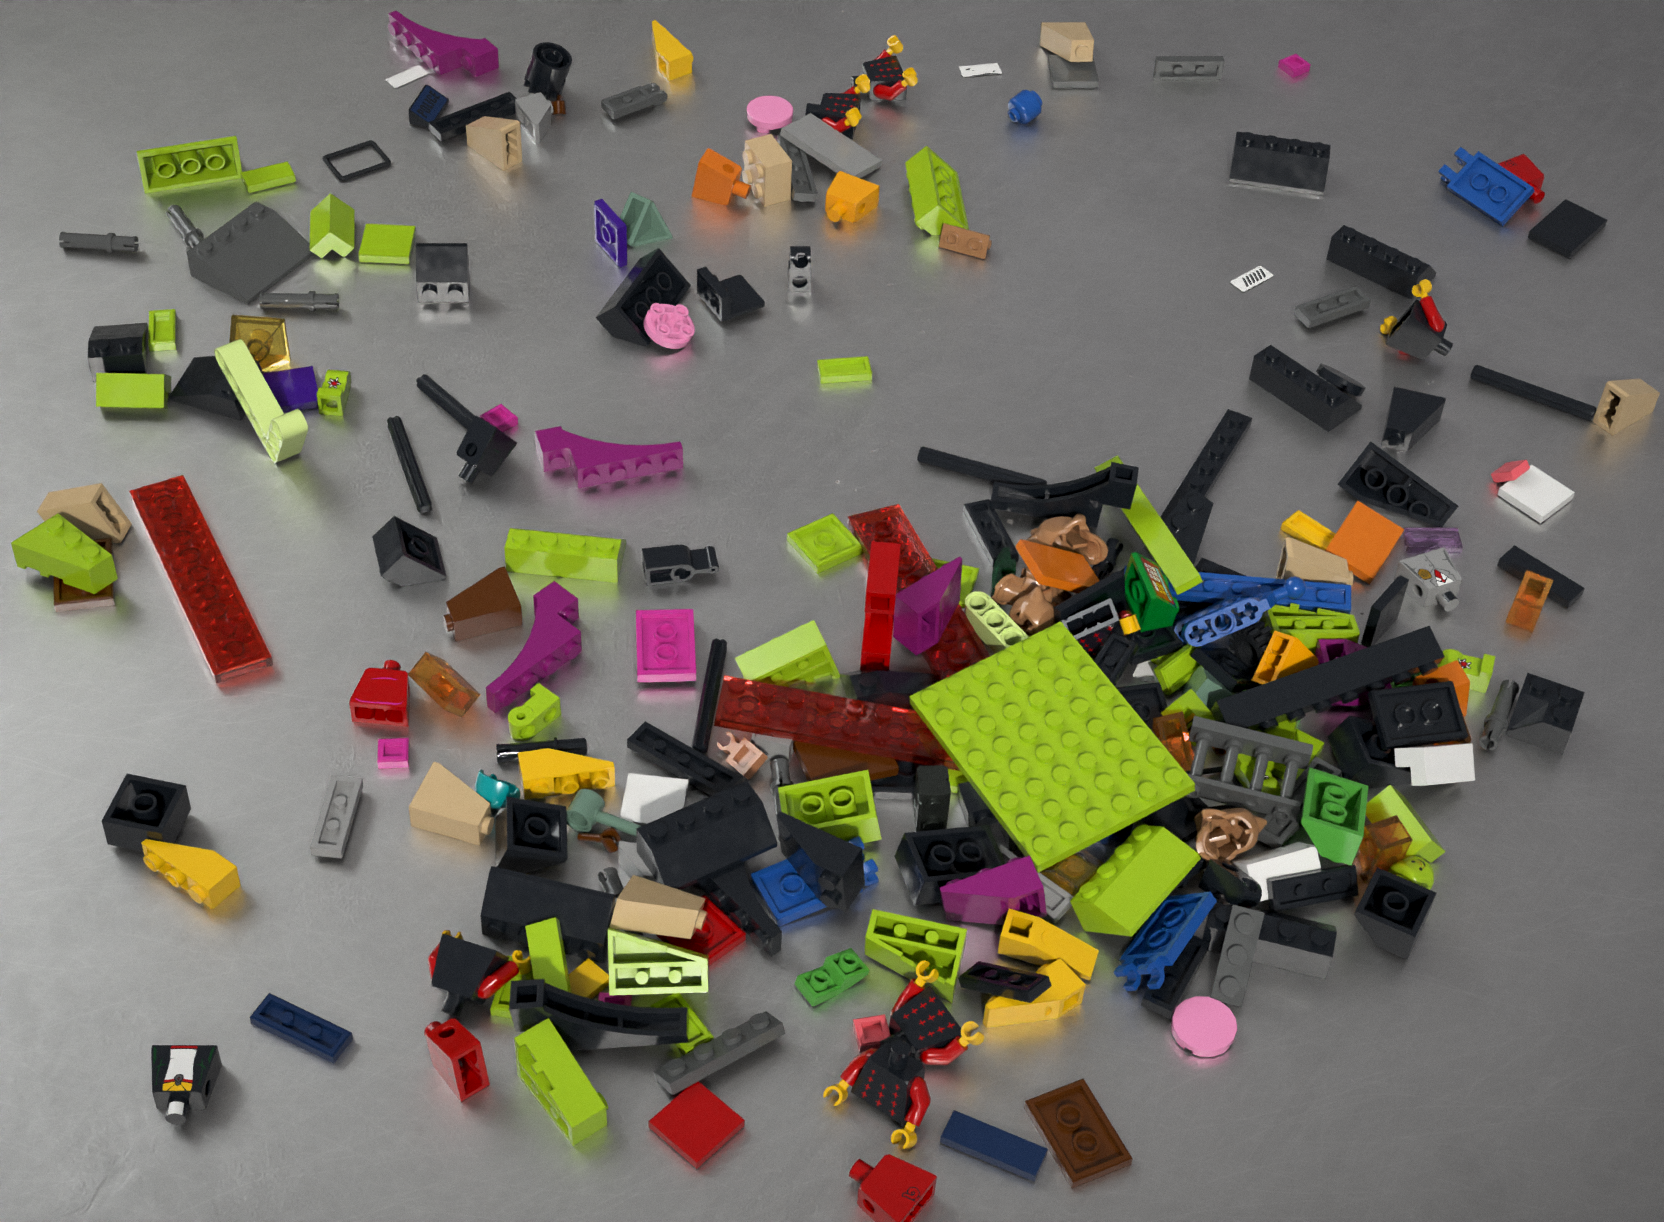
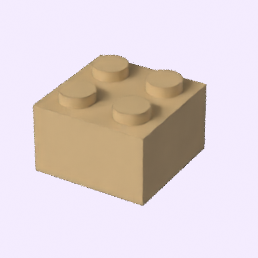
(767, 170)

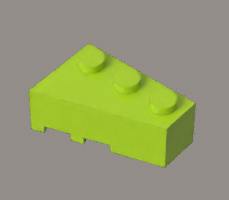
(66, 553)
(1310, 625)
(790, 658)
(905, 941)
(653, 966)
(559, 1082)

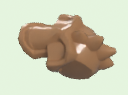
(1071, 535)
(1011, 588)
(1034, 611)
(1226, 832)

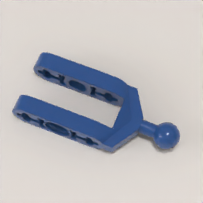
(1245, 605)

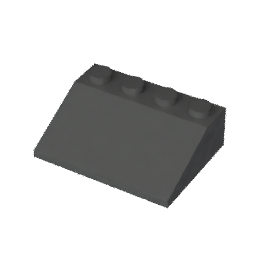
(249, 253)

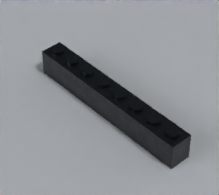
(1331, 682)

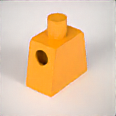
(850, 198)
(1282, 658)

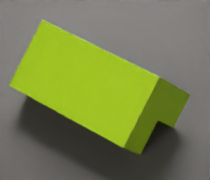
(332, 227)
(132, 390)
(1391, 803)

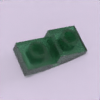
(1003, 566)

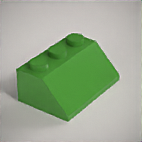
(1334, 815)

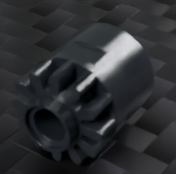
(548, 69)

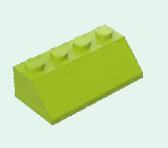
(189, 164)
(935, 192)
(564, 555)
(1133, 881)

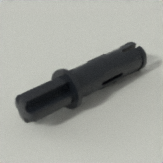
(510, 752)

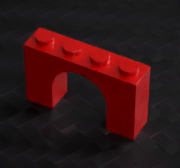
(880, 605)

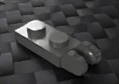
(633, 100)

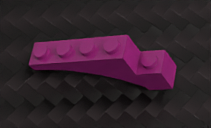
(444, 51)
(603, 462)
(548, 647)

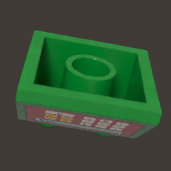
(1149, 594)

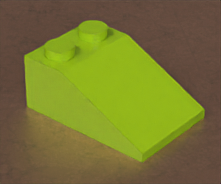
(836, 805)

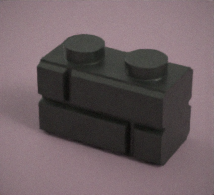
(931, 798)

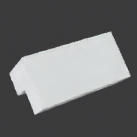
(1437, 763)
(1279, 862)

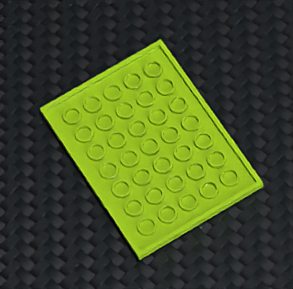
(1051, 745)

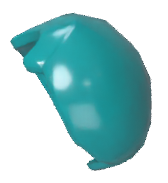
(494, 790)

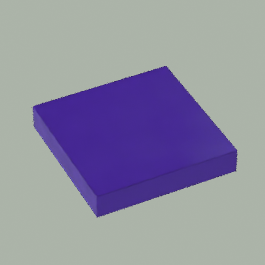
(610, 233)
(293, 388)

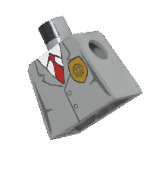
(1431, 579)

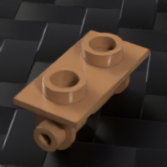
(964, 241)

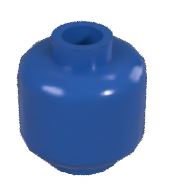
(1024, 106)

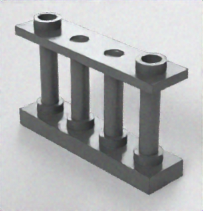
(1251, 743)

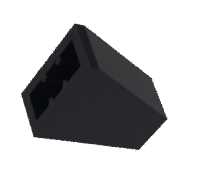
(1410, 418)

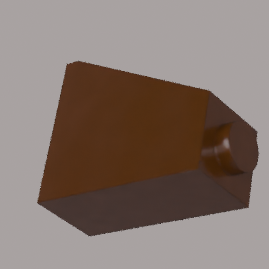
(484, 607)

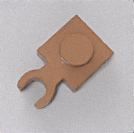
(743, 755)

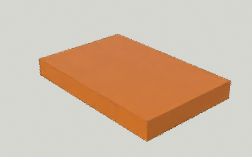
(1365, 541)
(1057, 566)

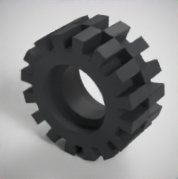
(1251, 643)

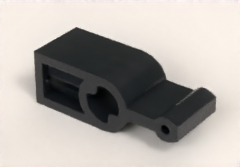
(676, 563)

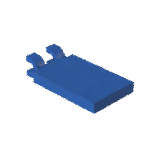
(1486, 186)
(789, 896)
(1163, 938)

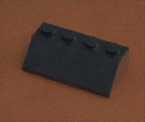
(1279, 163)
(1377, 261)
(649, 282)
(1301, 389)
(706, 837)
(524, 899)
(1282, 942)

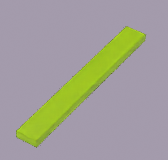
(1158, 539)

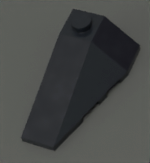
(1391, 486)
(885, 686)

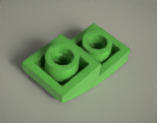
(834, 977)

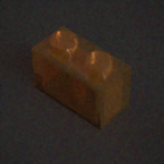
(444, 684)
(1381, 847)

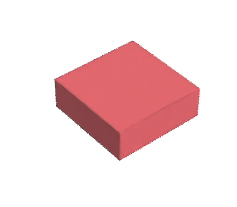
(1510, 471)
(870, 1031)

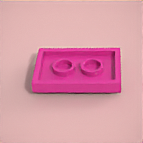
(665, 645)

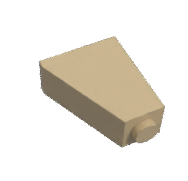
(1068, 40)
(496, 140)
(1624, 404)
(89, 510)
(1312, 564)
(450, 807)
(658, 909)

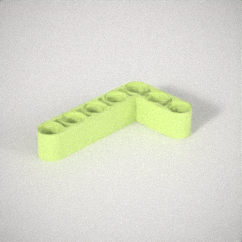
(279, 432)
(991, 622)

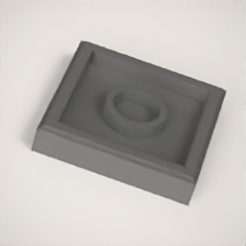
(1072, 74)

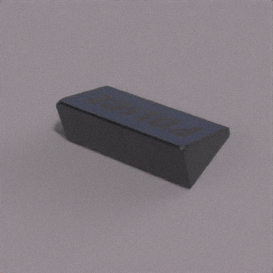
(427, 107)

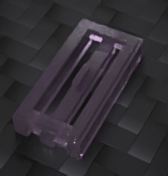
(1429, 539)

